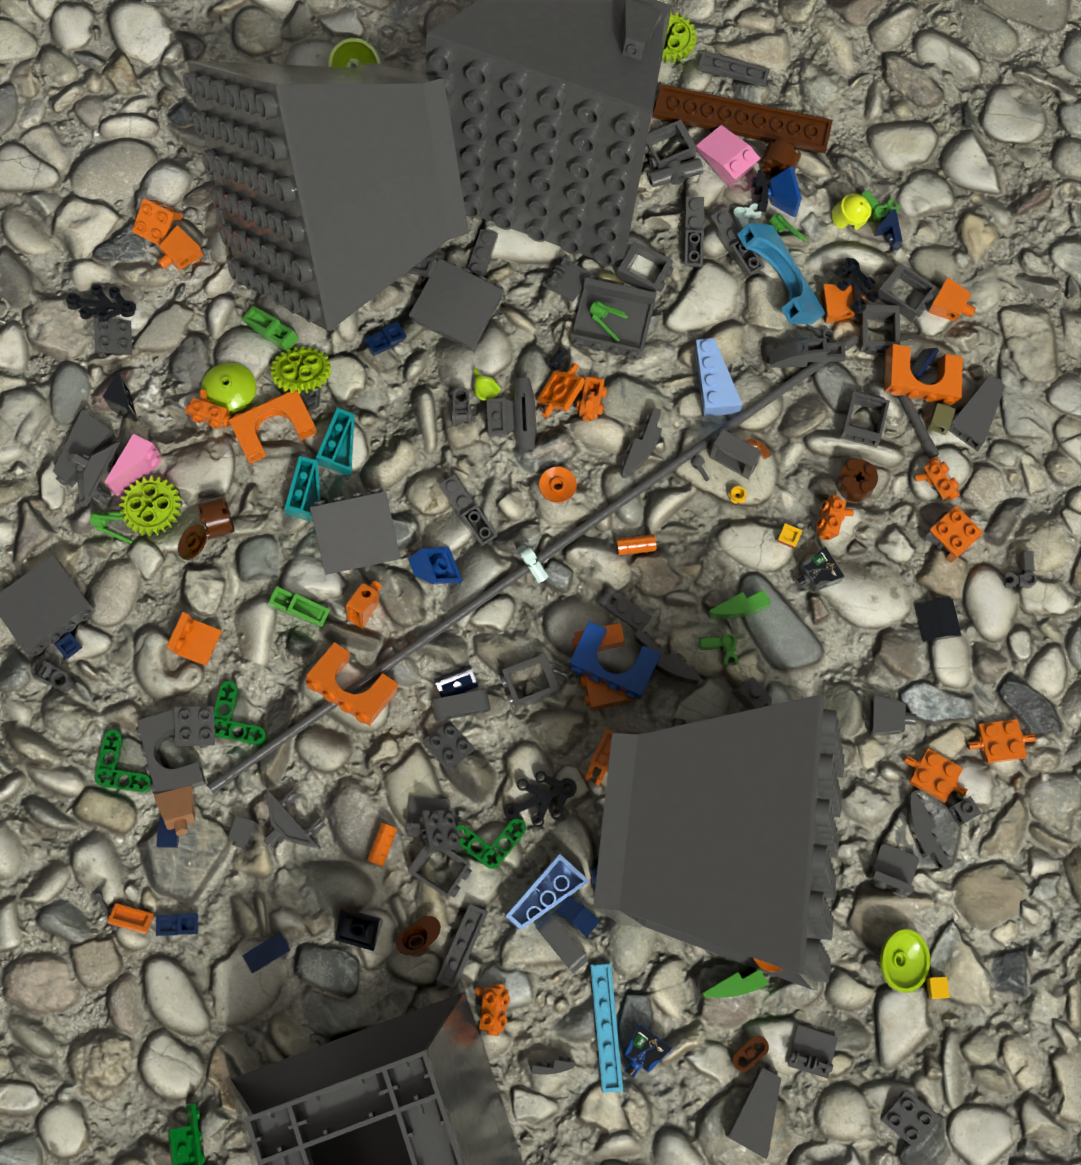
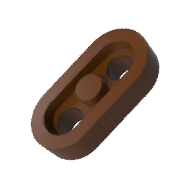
(750, 1054)

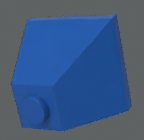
(785, 192)
(435, 565)

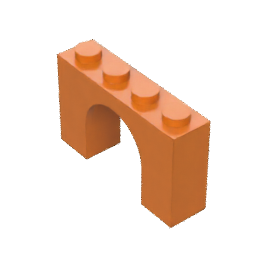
(900, 380)
(247, 424)
(599, 695)
(363, 706)

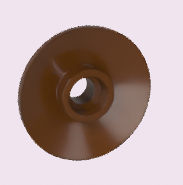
(192, 542)

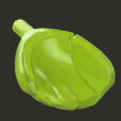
(485, 386)

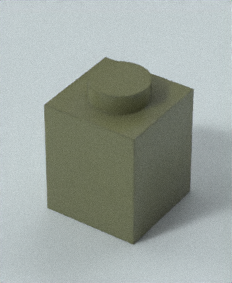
(941, 418)

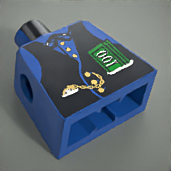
(644, 1051)

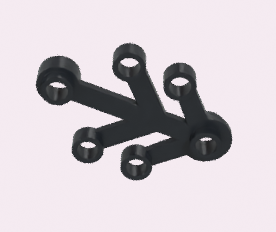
(852, 267)
(123, 307)
(543, 797)

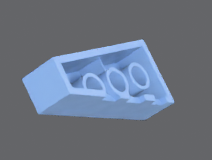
(715, 382)
(549, 889)

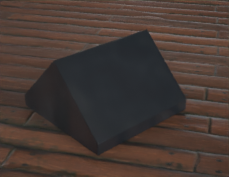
(119, 398)
(358, 929)

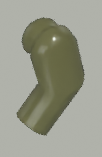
(609, 277)

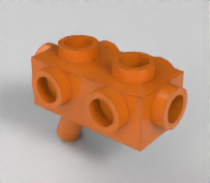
(591, 404)
(205, 411)
(938, 475)
(831, 516)
(494, 1008)

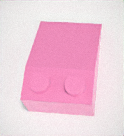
(727, 154)
(135, 462)

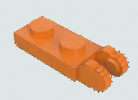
(601, 757)

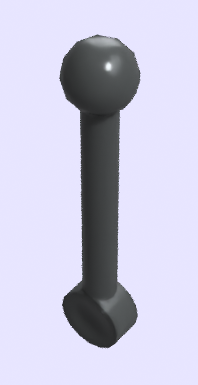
(99, 897)

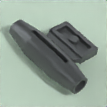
(516, 415)

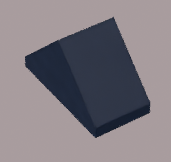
(577, 916)

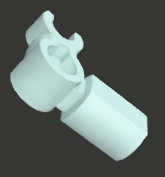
(742, 215)
(534, 566)

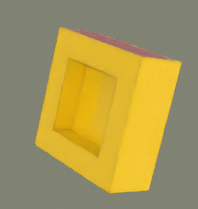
(789, 536)

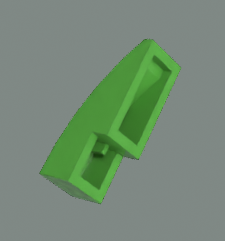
(270, 328)
(298, 606)
(741, 606)
(736, 985)

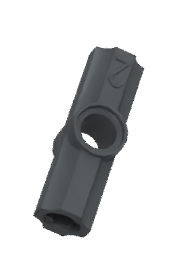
(675, 172)

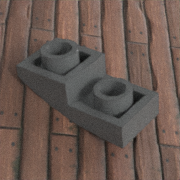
(560, 1065)

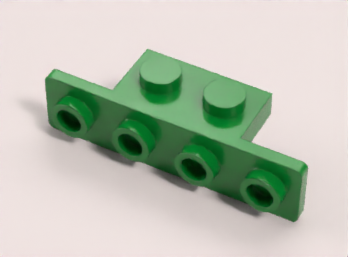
(185, 1141)

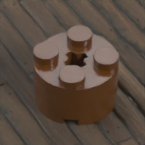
(779, 157)
(857, 470)
(216, 517)

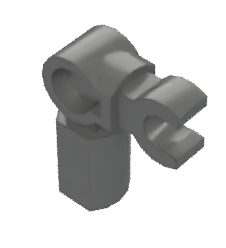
(1027, 579)

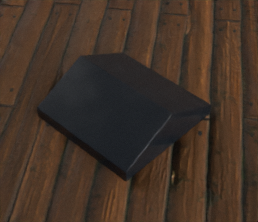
(937, 620)

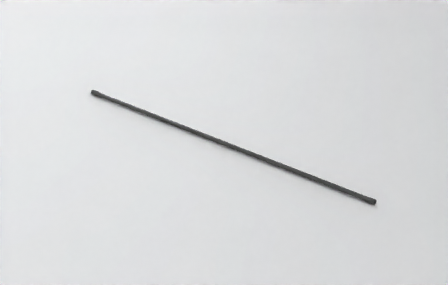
(223, 779)

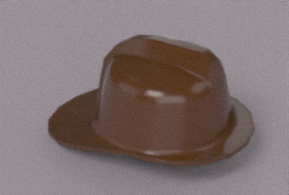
(418, 936)

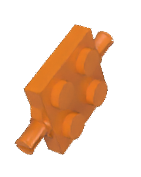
(561, 390)
(1001, 741)
(935, 775)

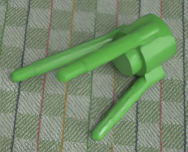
(781, 224)
(600, 310)
(102, 519)

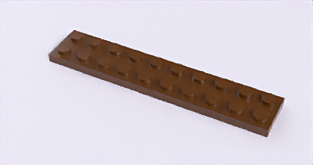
(743, 118)

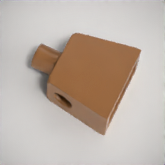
(177, 808)

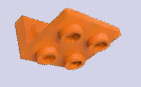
(155, 220)
(956, 532)
(193, 640)

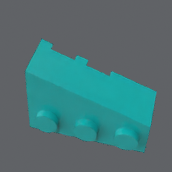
(338, 444)
(303, 489)

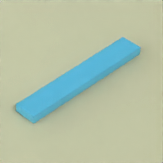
(606, 1028)

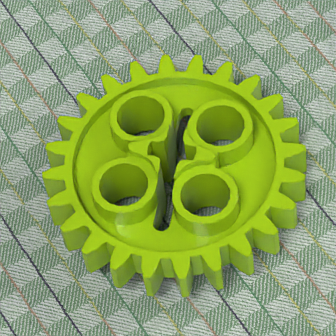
(682, 39)
(301, 369)
(139, 494)

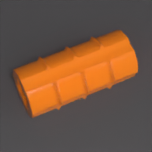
(636, 544)
(382, 844)

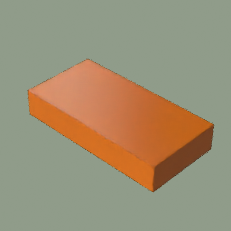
(130, 918)

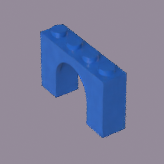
(631, 682)

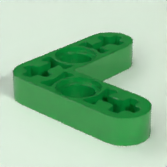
(226, 720)
(111, 768)
(487, 849)

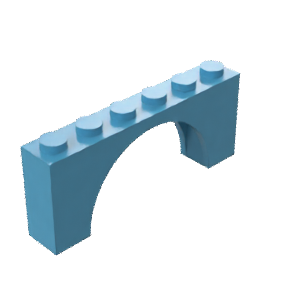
(765, 241)

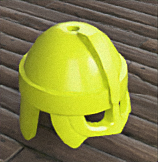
(851, 211)

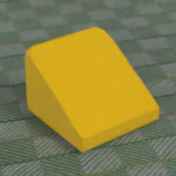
(938, 987)

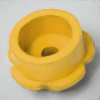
(737, 490)

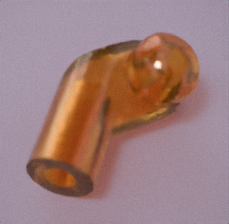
(761, 446)

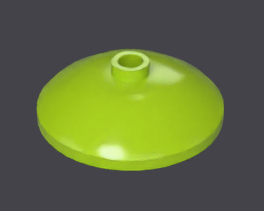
(354, 52)
(235, 395)
(905, 960)

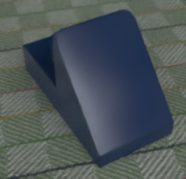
(891, 228)

